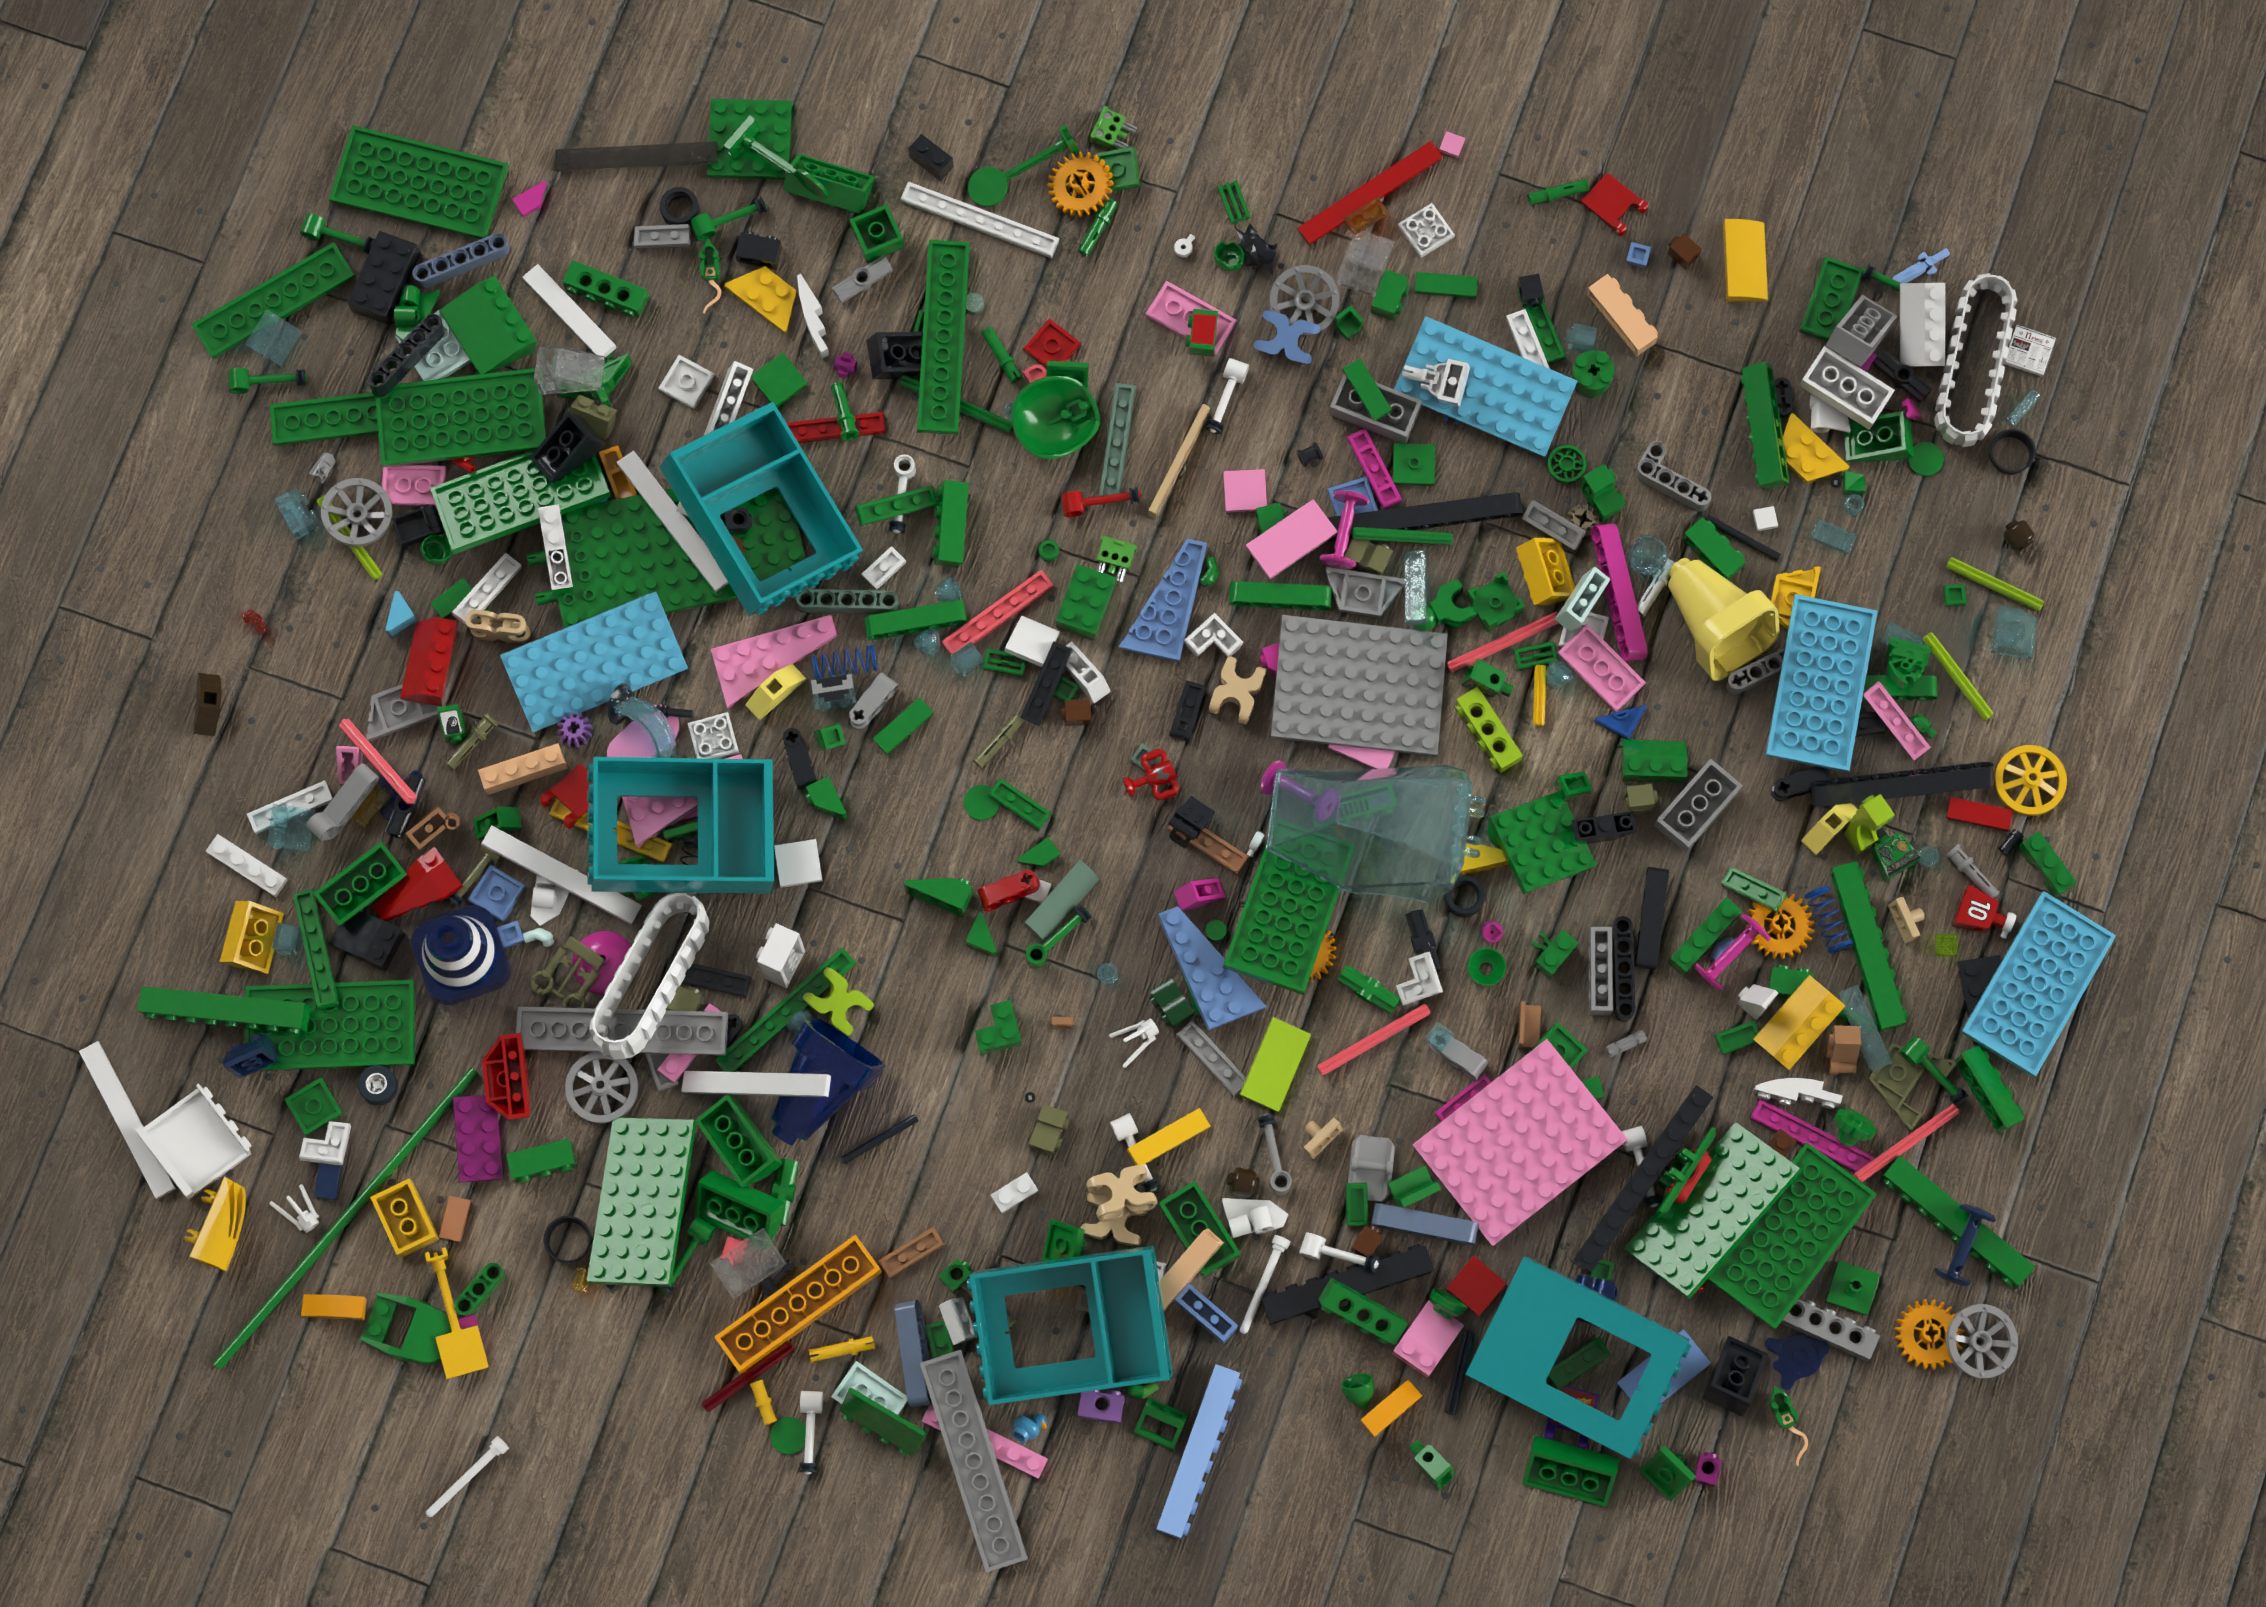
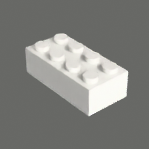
(1846, 387)
(780, 955)

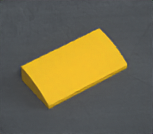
(1745, 260)

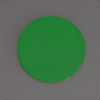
(1927, 459)
(979, 804)
(788, 1435)

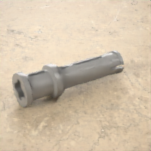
(1966, 865)

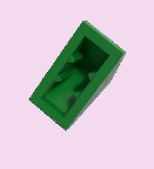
(1572, 785)
(980, 938)

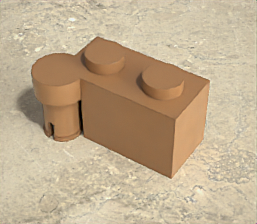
(431, 826)
(1843, 1049)

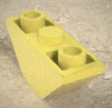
(774, 690)
(1829, 827)

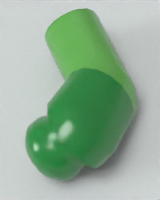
(1141, 1392)

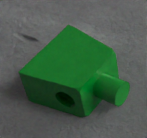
(1438, 1470)

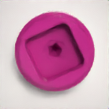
(1492, 931)

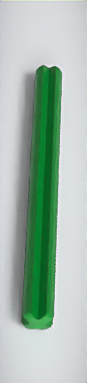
(966, 408)

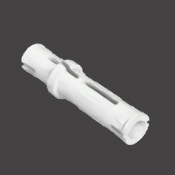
(1659, 581)

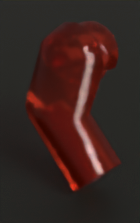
(257, 620)

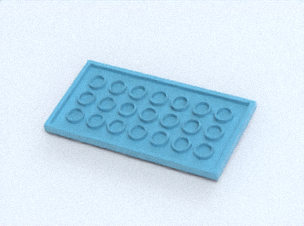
(1502, 392)
(591, 658)
(1821, 683)
(2038, 984)

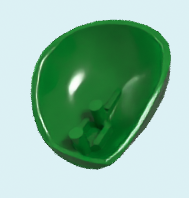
(1054, 416)

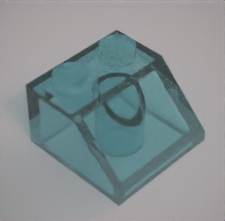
(2013, 632)

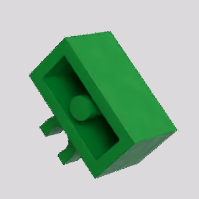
(1555, 954)

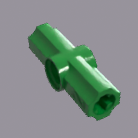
(1368, 989)
(784, 1186)

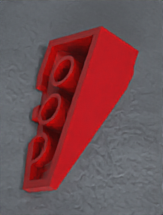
(425, 881)

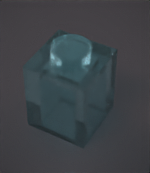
(1581, 337)
(966, 660)
(286, 939)

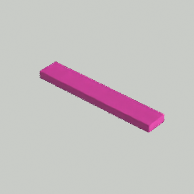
(1803, 1132)

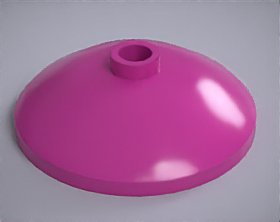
(608, 945)

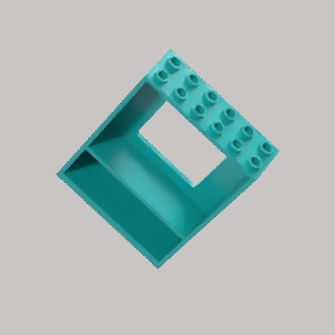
(740, 465)
(732, 823)
(1123, 1316)
(1531, 1333)

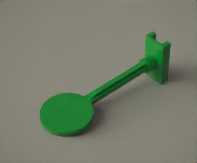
(745, 138)
(989, 185)

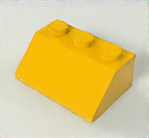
(1546, 570)
(251, 937)

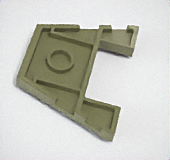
(1899, 1078)

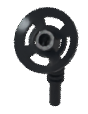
(617, 697)

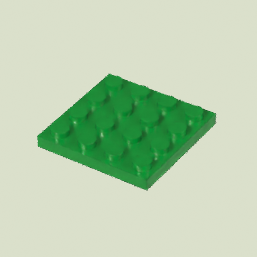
(774, 121)
(1541, 842)

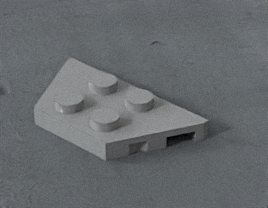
(1363, 592)
(392, 714)

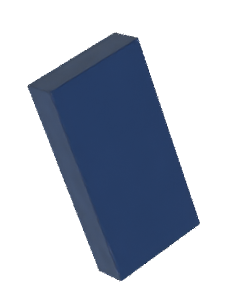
(328, 1181)

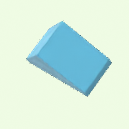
(399, 616)

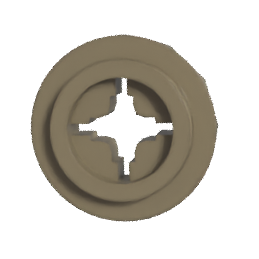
(1591, 516)

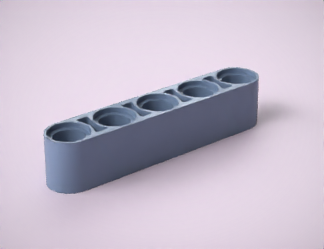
(450, 260)
(1424, 1224)
(913, 1351)

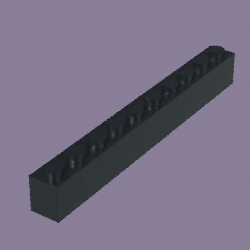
(1642, 1179)

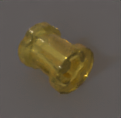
(580, 1283)

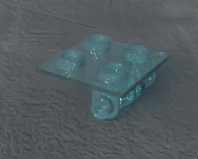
(273, 337)
(289, 829)

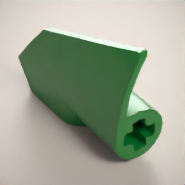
(412, 309)

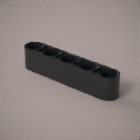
(404, 364)
(1652, 918)
(1619, 978)

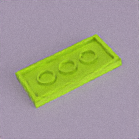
(1275, 1064)

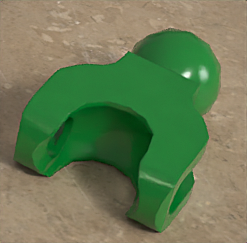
(1444, 611)

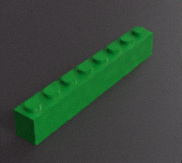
(1868, 947)
(223, 1009)
(1948, 1217)

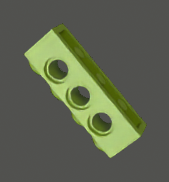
(1476, 701)

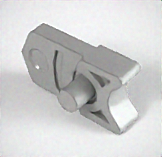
(323, 467)

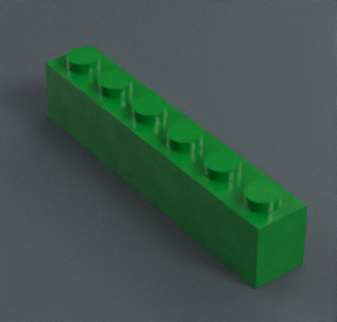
(1765, 425)

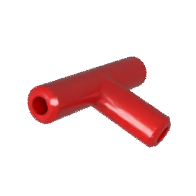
(463, 463)

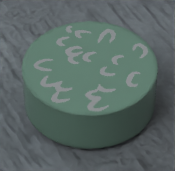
(974, 303)

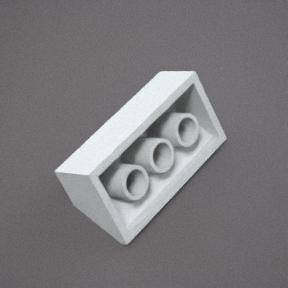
(1922, 324)

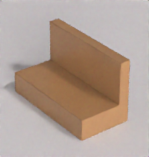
(1528, 1025)

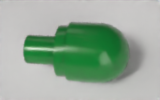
(1923, 725)

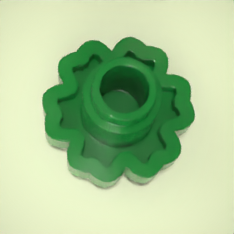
(1853, 1127)

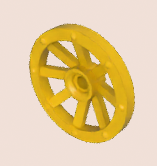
(2027, 784)

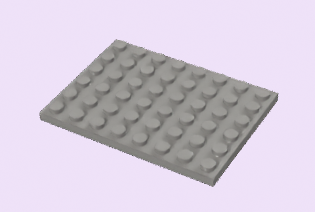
(1359, 685)

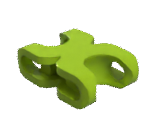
(838, 1001)

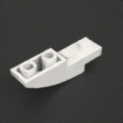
(555, 547)
(1789, 1089)

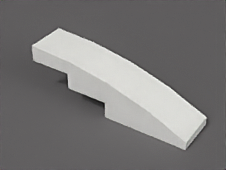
(811, 311)

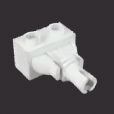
(1445, 380)

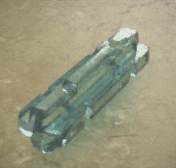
(2023, 407)

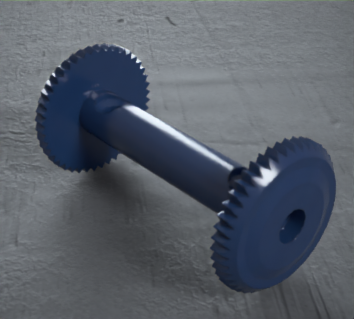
(1965, 1244)

